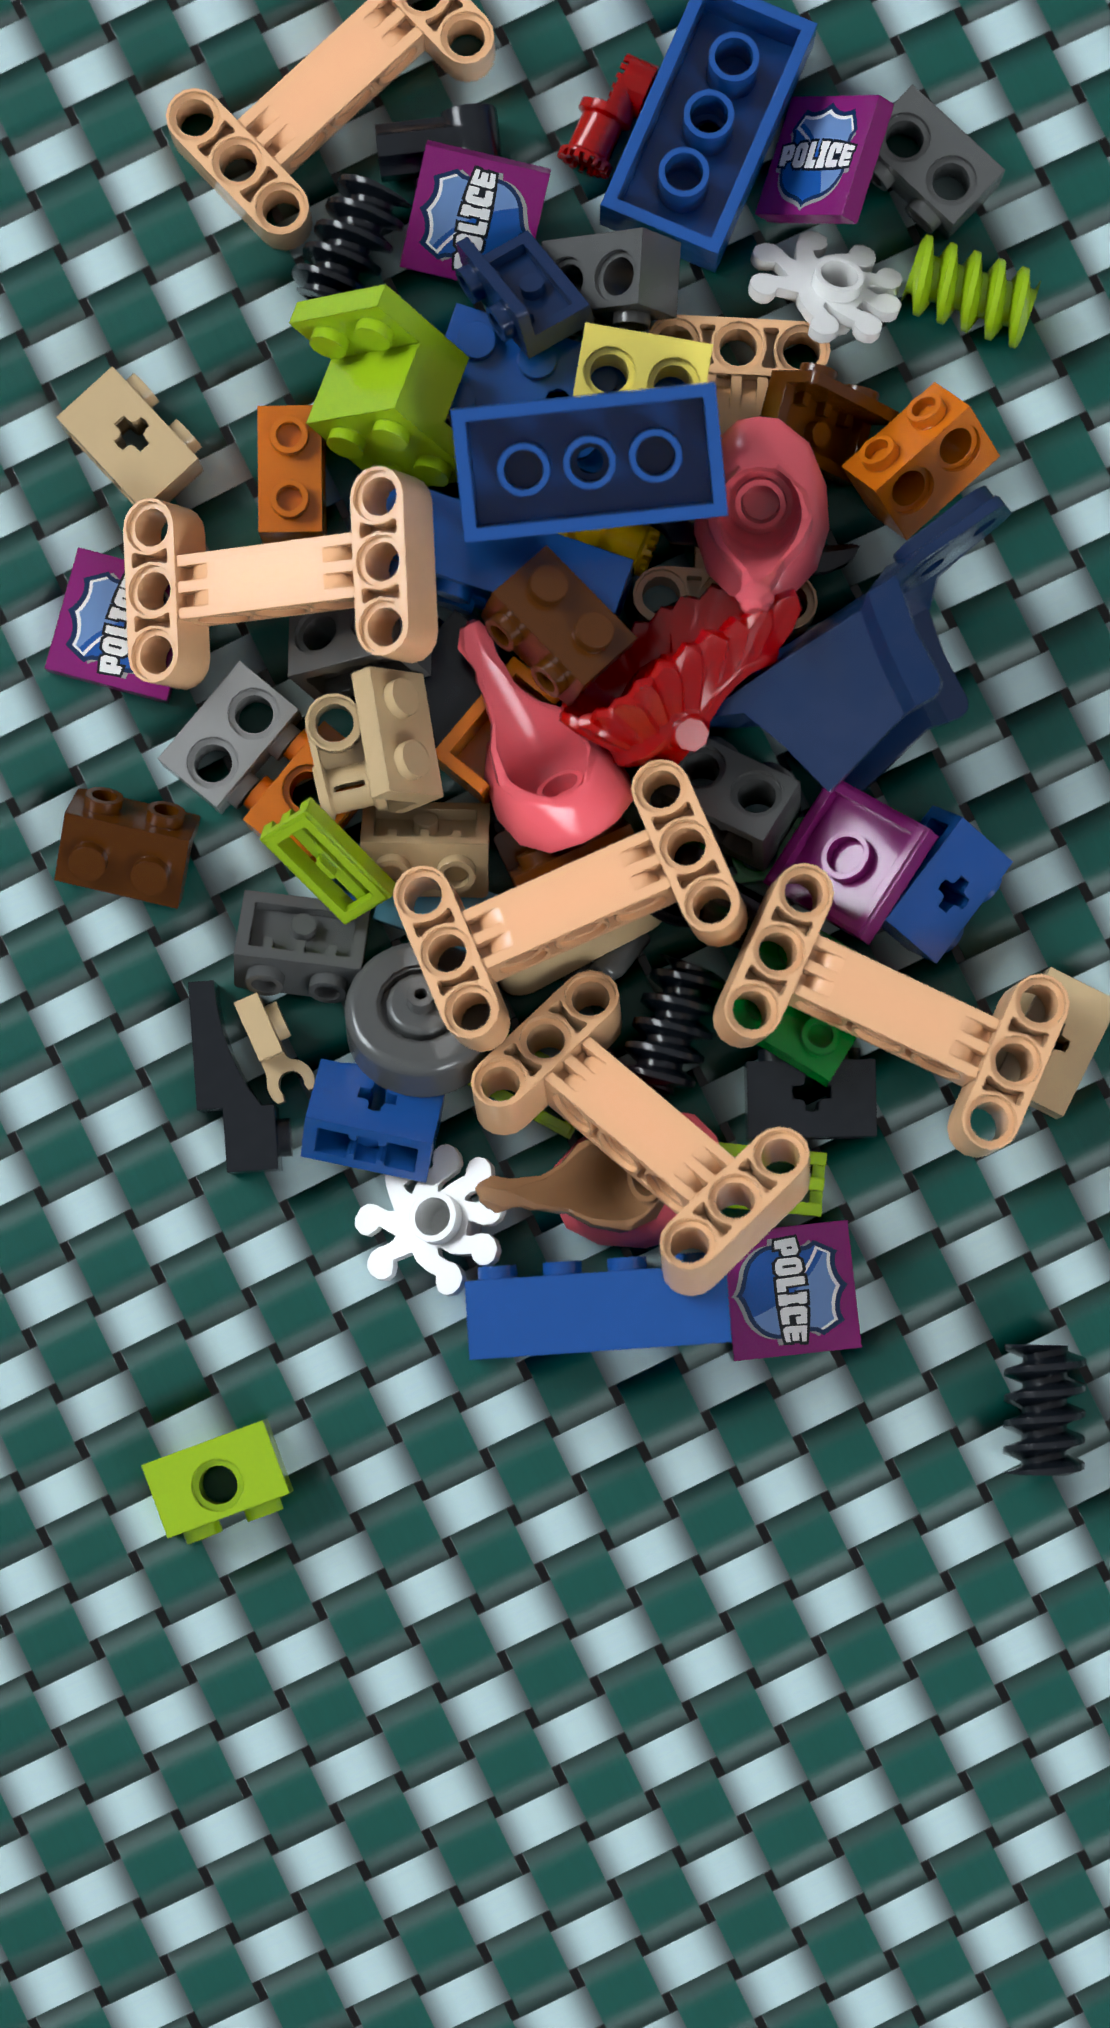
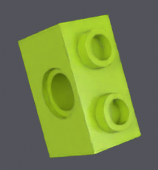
(179, 1477)

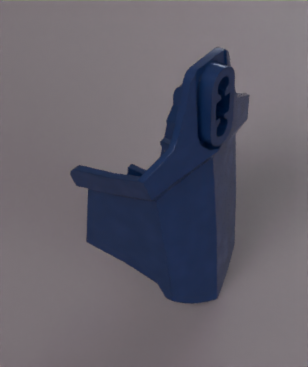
(874, 671)

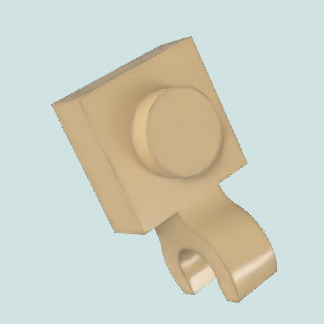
(266, 1030)

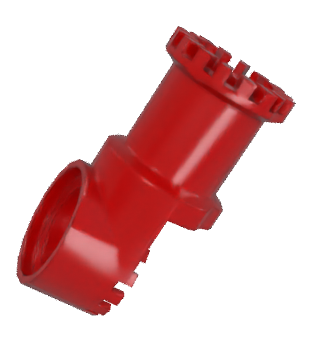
(605, 120)

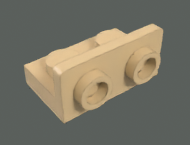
(434, 835)

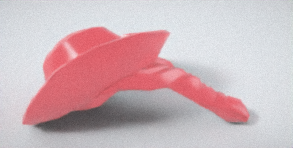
(773, 517)
(542, 776)

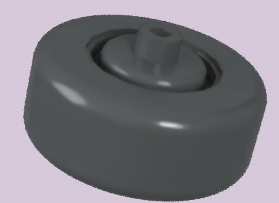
(398, 1028)

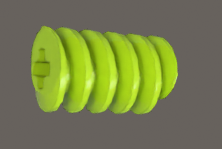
(971, 291)

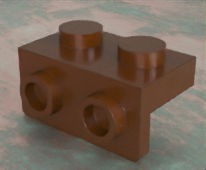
(825, 413)
(556, 626)
(126, 846)

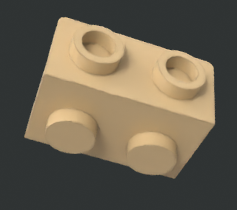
(397, 737)

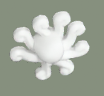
(828, 289)
(434, 1222)

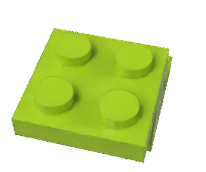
(384, 382)

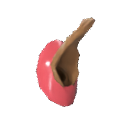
(589, 1195)

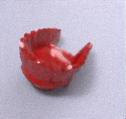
(678, 674)

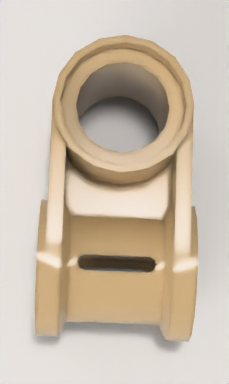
(339, 763)

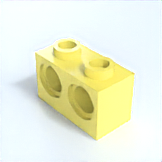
(640, 357)

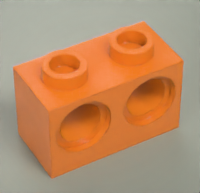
(920, 460)

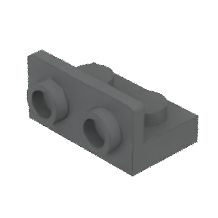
(297, 947)

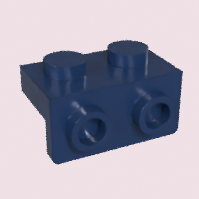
(523, 293)

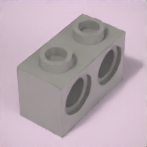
(217, 729)

